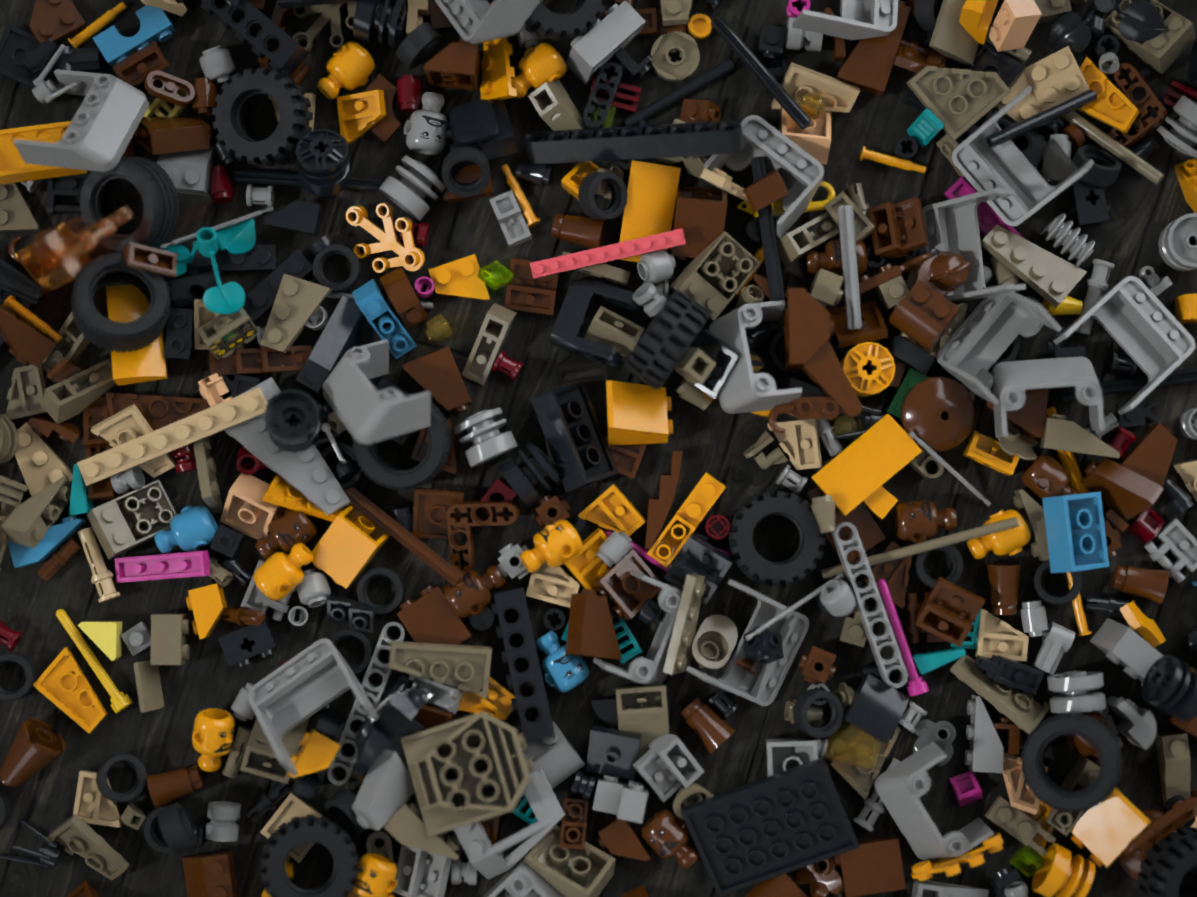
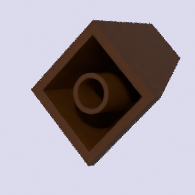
(701, 216)

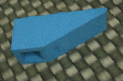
(383, 318)
(53, 539)

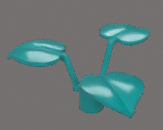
(237, 239)

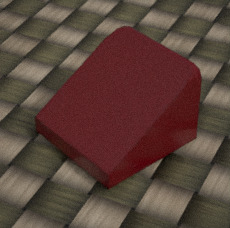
(1146, 525)

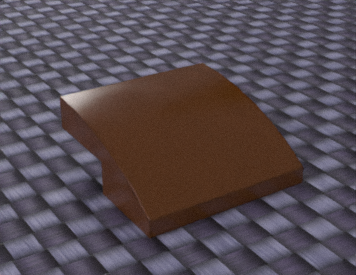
(530, 293)

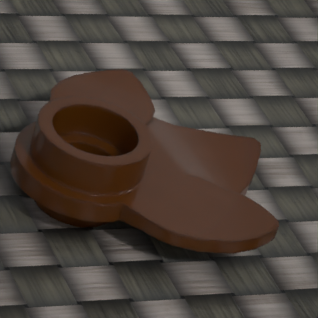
(820, 880)

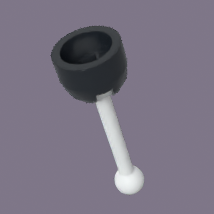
(345, 467)

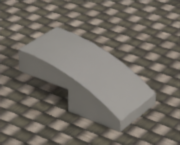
(510, 219)

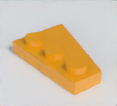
(288, 496)

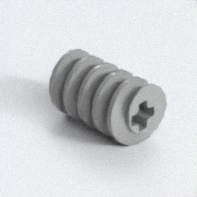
(1069, 239)

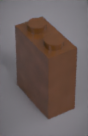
(433, 619)
(872, 867)

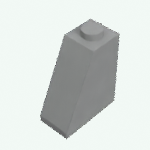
(383, 791)

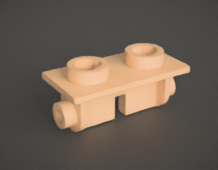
(212, 388)

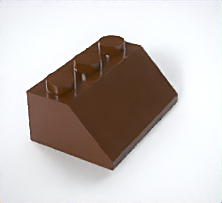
(455, 67)
(211, 875)

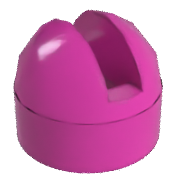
(419, 283)

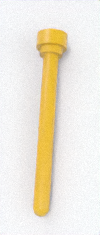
(118, 699)

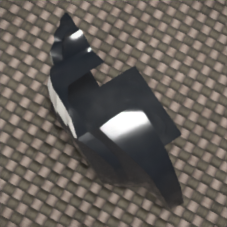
(386, 731)

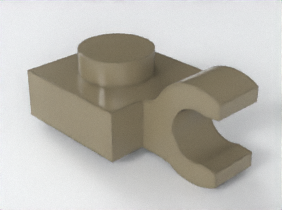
(853, 629)

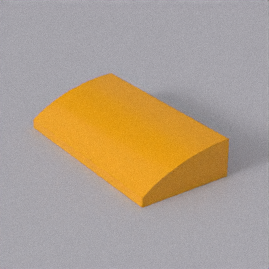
(13, 167)
(649, 201)
(124, 305)
(866, 464)

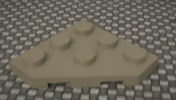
(957, 95)

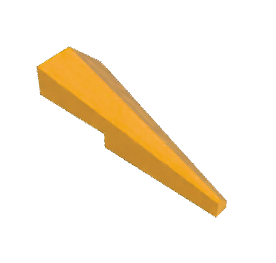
(976, 17)

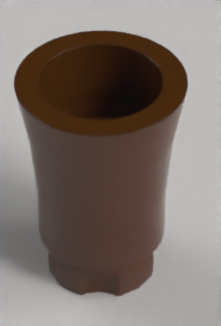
(579, 230)
(1141, 582)
(1004, 587)
(707, 724)
(174, 784)

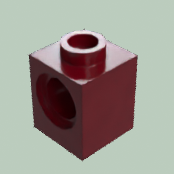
(499, 487)

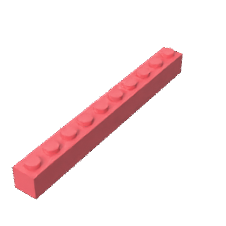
(608, 253)

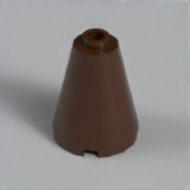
(30, 752)

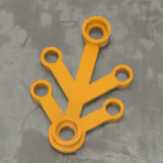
(388, 239)
(924, 869)

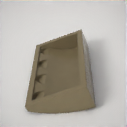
(950, 37)

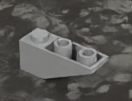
(985, 747)
(940, 889)

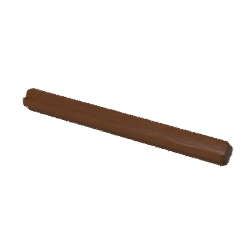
(403, 536)

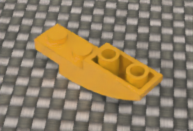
(686, 519)

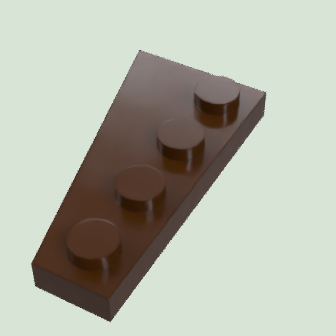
(157, 410)

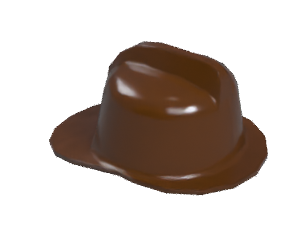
(944, 272)

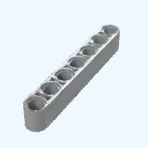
(878, 613)
(358, 712)

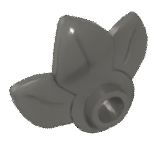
(929, 731)

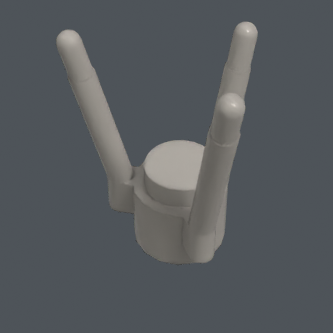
(47, 90)

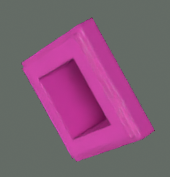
(966, 788)

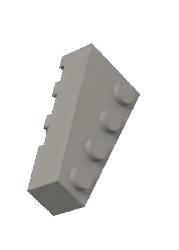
(1126, 648)

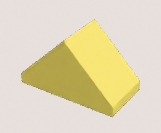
(106, 636)

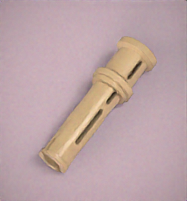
(101, 576)

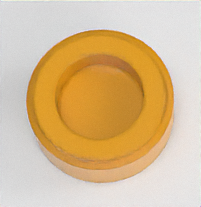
(699, 26)

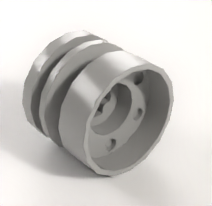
(1184, 130)
(412, 187)
(485, 436)

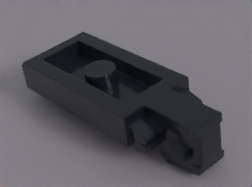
(1011, 673)

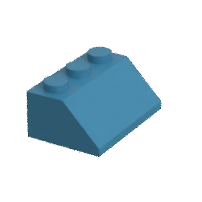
(1075, 532)

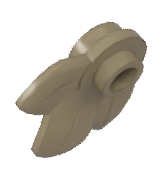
(1018, 444)

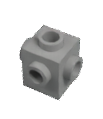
(505, 567)

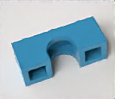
(154, 27)

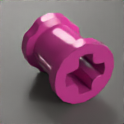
(793, 11)

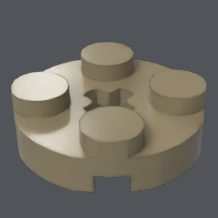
(671, 43)

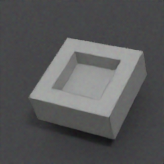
(137, 638)

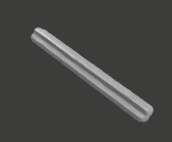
(849, 266)

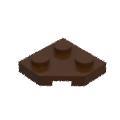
(55, 20)

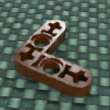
(1144, 106)
(465, 526)

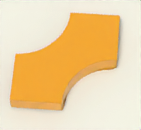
(1142, 624)

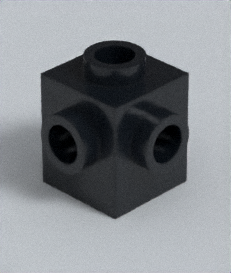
(763, 647)

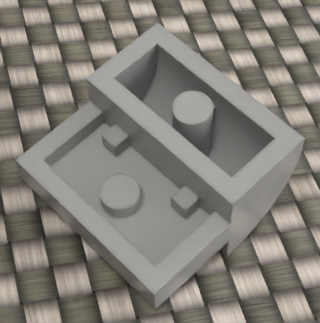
(1136, 723)
(555, 757)
(668, 766)
(421, 873)

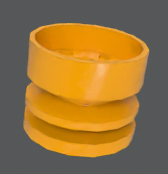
(878, 358)
(1062, 874)

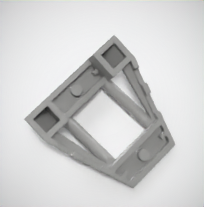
(489, 858)

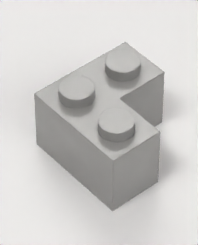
(620, 798)

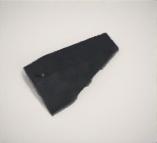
(334, 341)

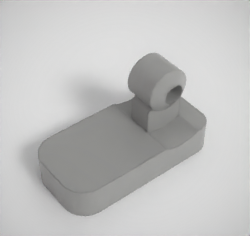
(1152, 280)

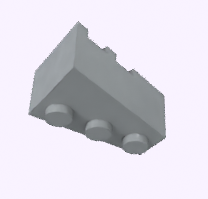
(603, 40)

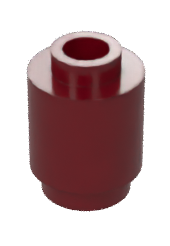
(409, 93)

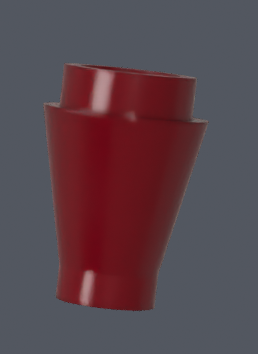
(221, 187)

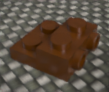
(624, 590)

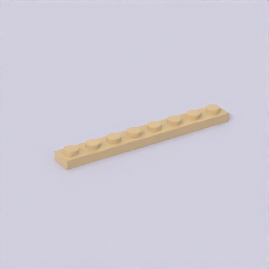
(173, 436)

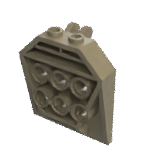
(506, 770)

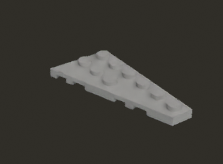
(302, 469)

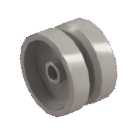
(1175, 243)
(1076, 689)

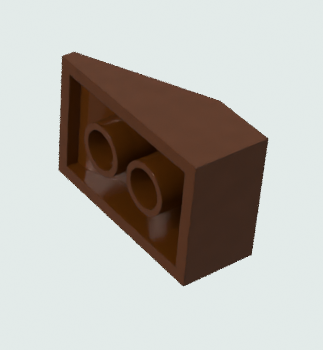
(24, 339)

